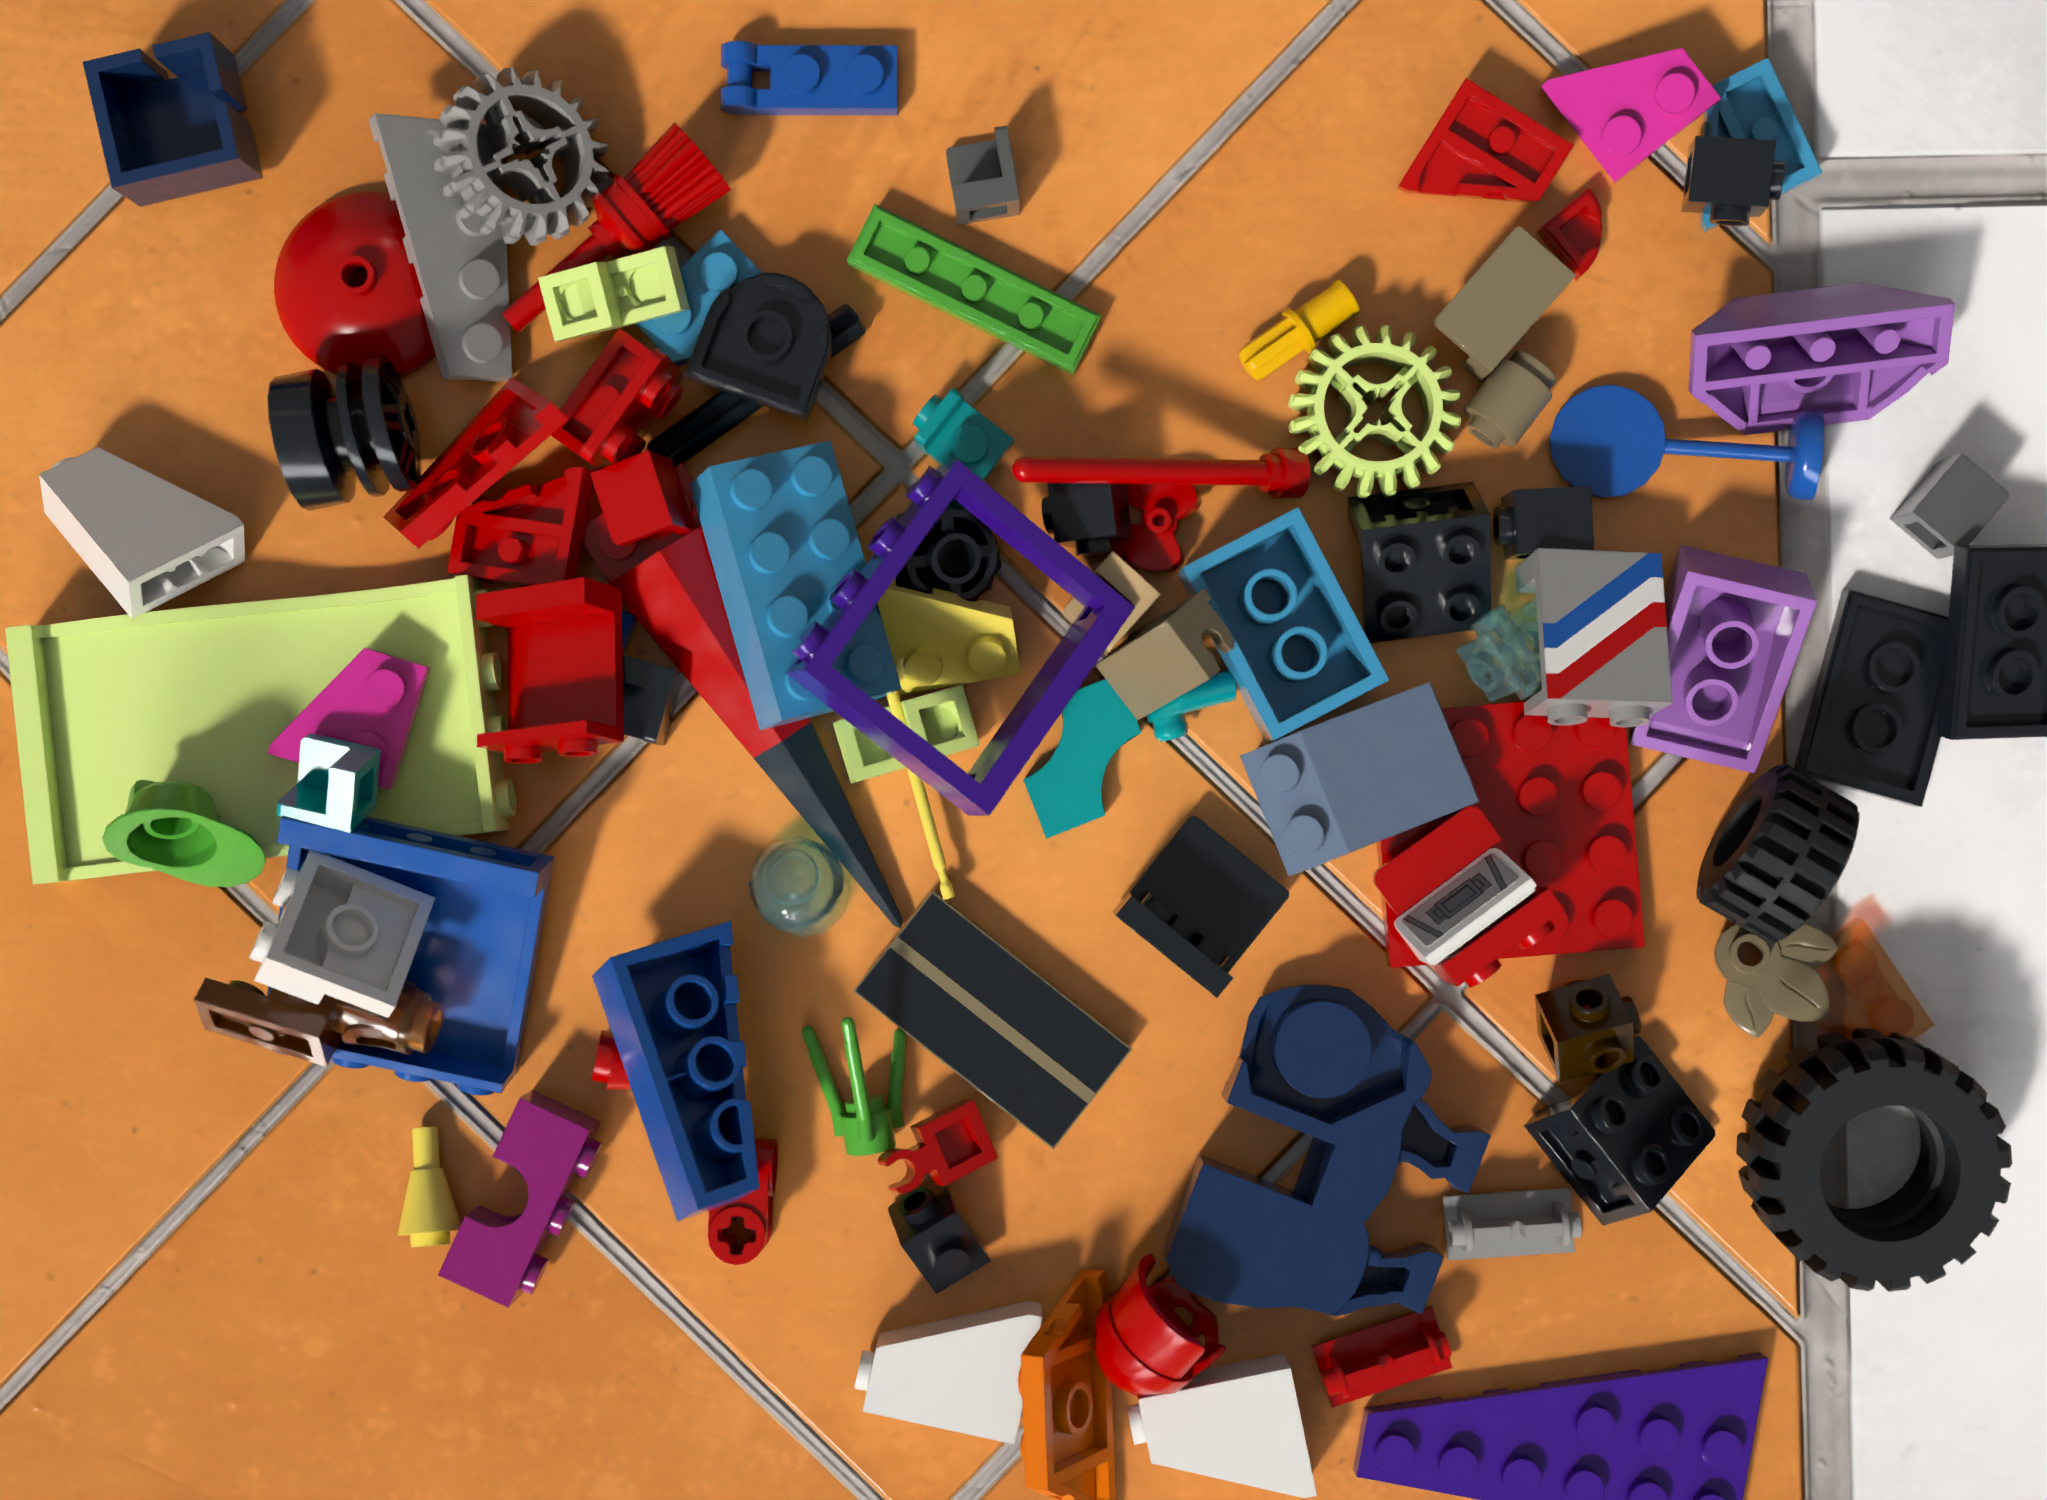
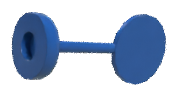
(1617, 443)

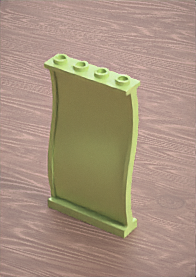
(215, 685)

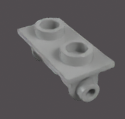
(1510, 1223)

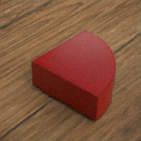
(1575, 233)

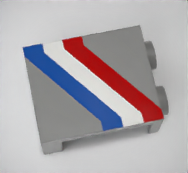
(1598, 635)

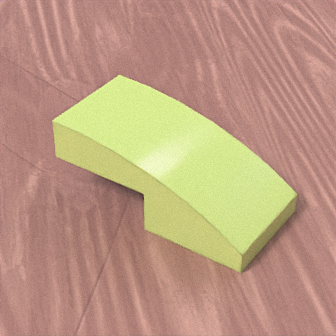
(613, 293)
(937, 717)

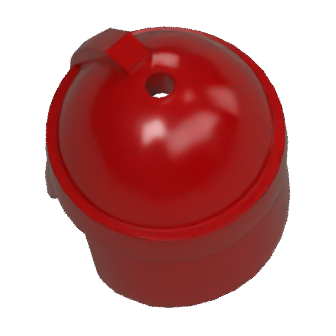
(1146, 1343)

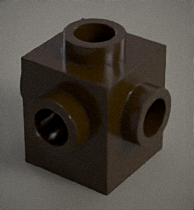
(1587, 1027)

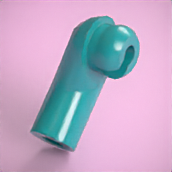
(1169, 719)

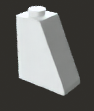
(139, 530)
(953, 1371)
(1231, 1426)

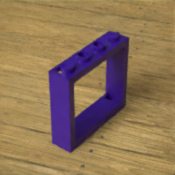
(1044, 699)

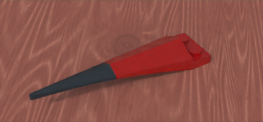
(677, 600)

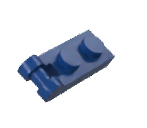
(810, 79)

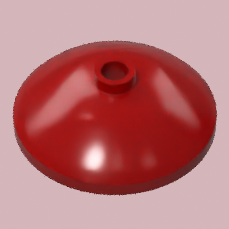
(344, 322)

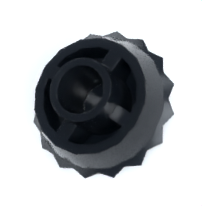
(954, 556)

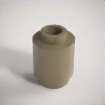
(1509, 400)

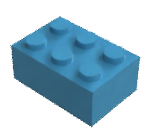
(1289, 623)

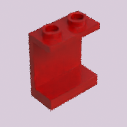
(560, 668)

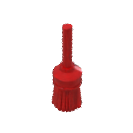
(637, 211)

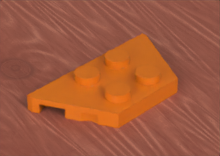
(1068, 1400)

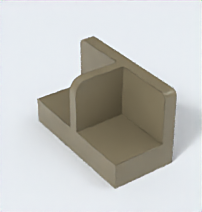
(1503, 301)

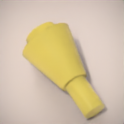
(428, 1202)

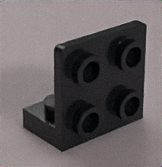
(1423, 560)
(1202, 904)
(1624, 1137)

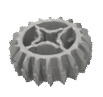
(503, 107)

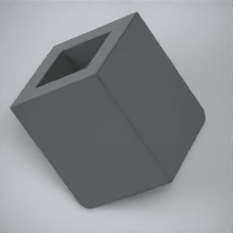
(984, 179)
(1950, 505)

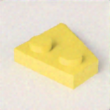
(946, 639)

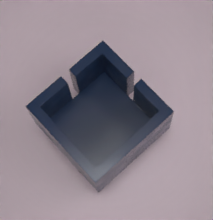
(174, 133)

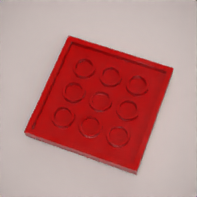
(1562, 812)

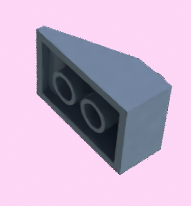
(1359, 778)

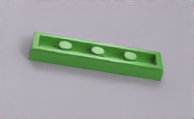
(973, 289)

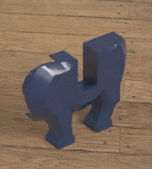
(1356, 1086)

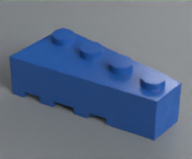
(685, 1063)

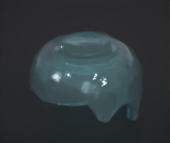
(799, 887)

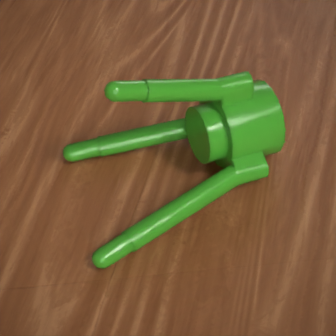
(866, 1122)

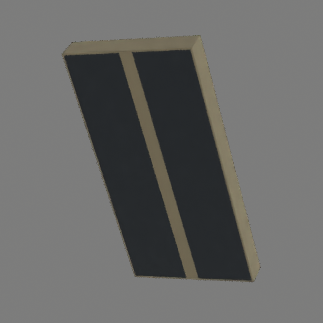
(993, 1019)

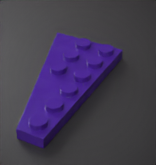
(1577, 1438)

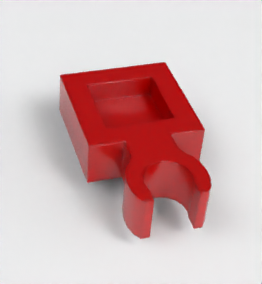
(946, 1146)

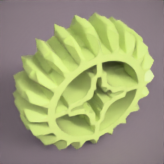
(1411, 372)

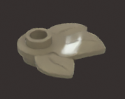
(1780, 981)

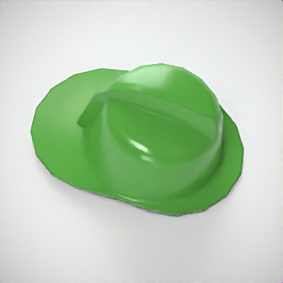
(181, 834)

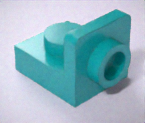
(957, 431)

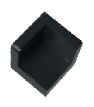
(649, 699)

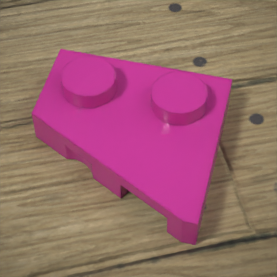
(1632, 106)
(364, 704)

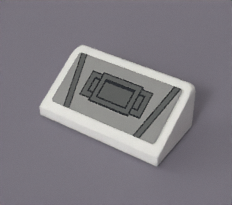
(1463, 906)

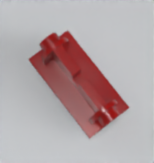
(1382, 1356)

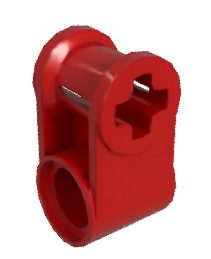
(754, 1207)

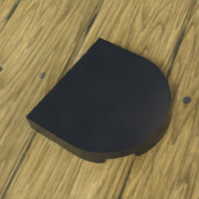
(765, 344)

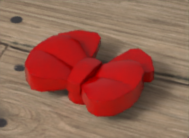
(1155, 540)

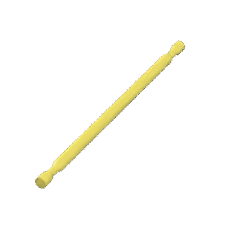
(925, 811)

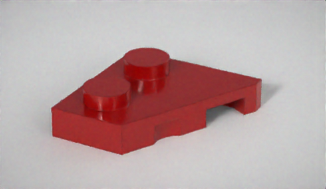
(1486, 152)
(525, 535)

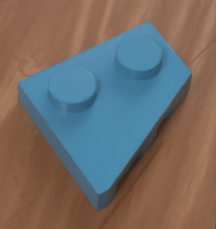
(1758, 109)

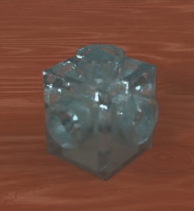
(1505, 652)

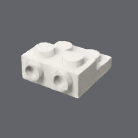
(341, 935)

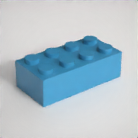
(778, 552)

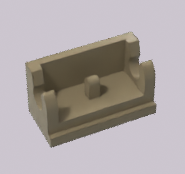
(1166, 656)

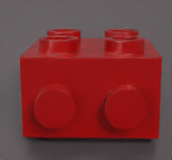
(619, 401)
(1438, 858)

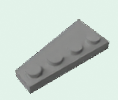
(456, 267)

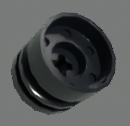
(343, 433)

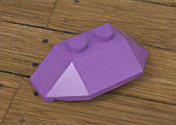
(1818, 351)

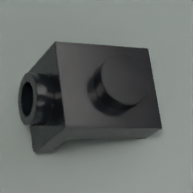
(937, 1235)

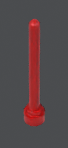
(1280, 473)

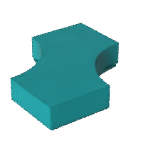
(1070, 783)

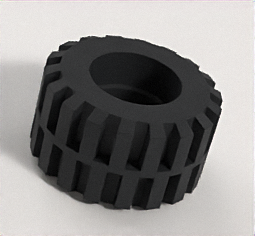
(1778, 853)

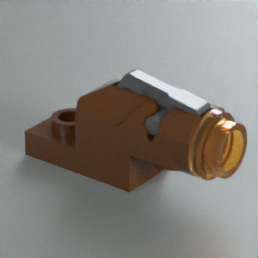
(314, 1030)

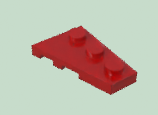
(475, 460)

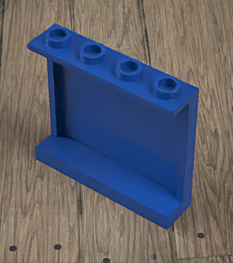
(472, 952)

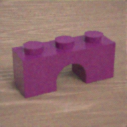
(500, 1252)

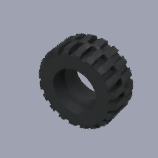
(1934, 1211)

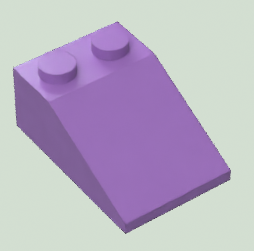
(1730, 656)

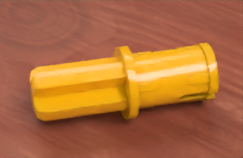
(1298, 330)

